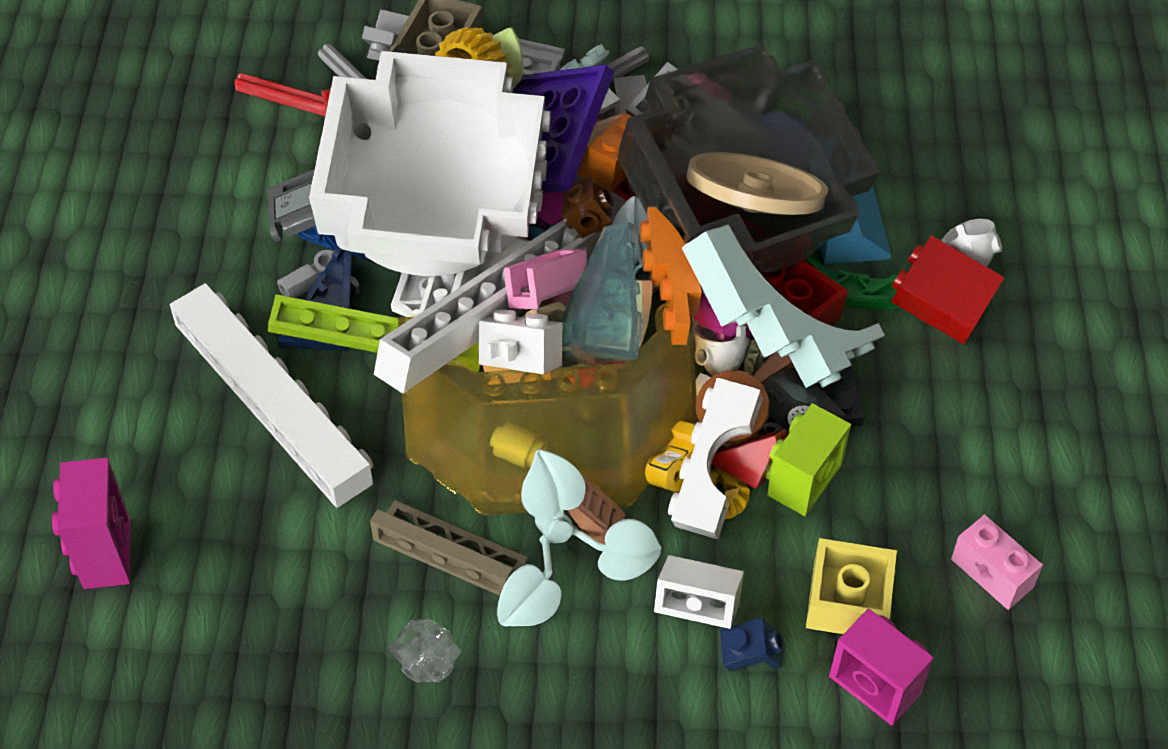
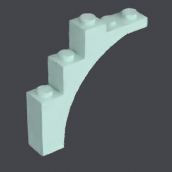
(745, 297)

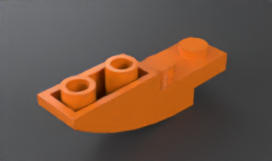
(671, 272)

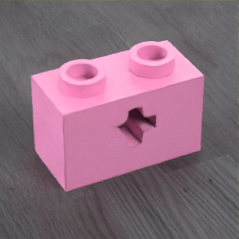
(996, 562)

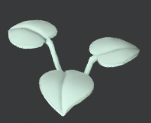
(546, 492)

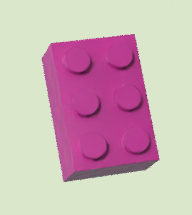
(93, 523)

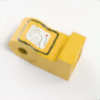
(665, 468)

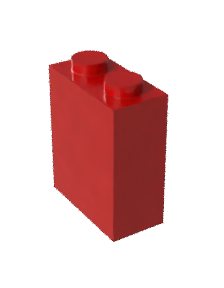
(945, 288)

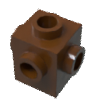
(587, 207)

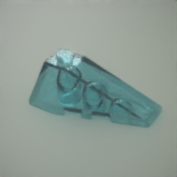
(602, 311)

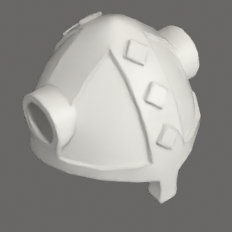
(975, 239)
(718, 354)

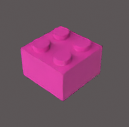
(880, 666)

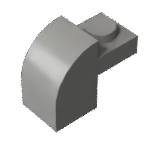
(384, 34)

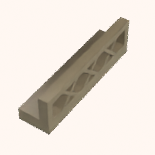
(444, 553)

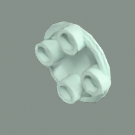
(593, 58)

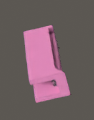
(543, 277)

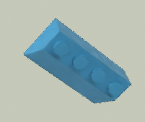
(865, 240)

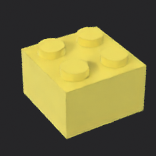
(847, 583)

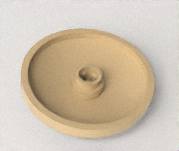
(757, 183)

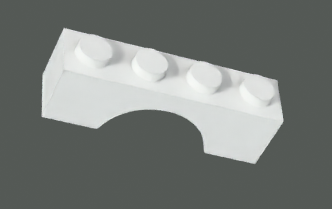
(729, 413)

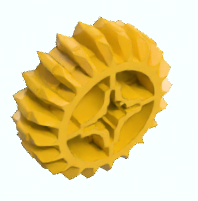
(472, 44)

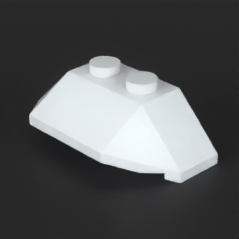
(419, 292)

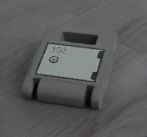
(290, 206)

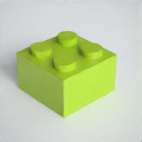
(807, 458)

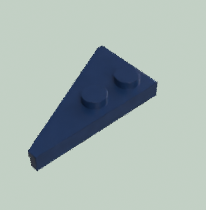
(329, 288)

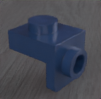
(751, 644)

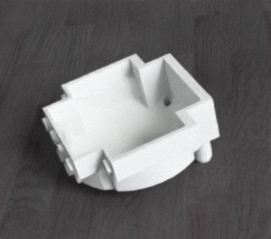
(430, 163)

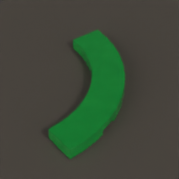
(862, 290)

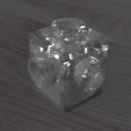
(425, 651)

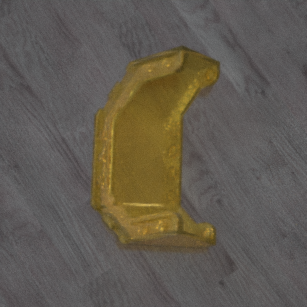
(604, 419)

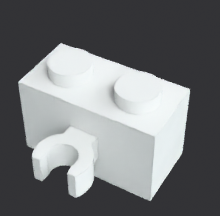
(520, 342)

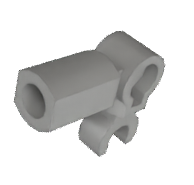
(302, 279)

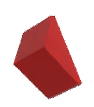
(749, 459)

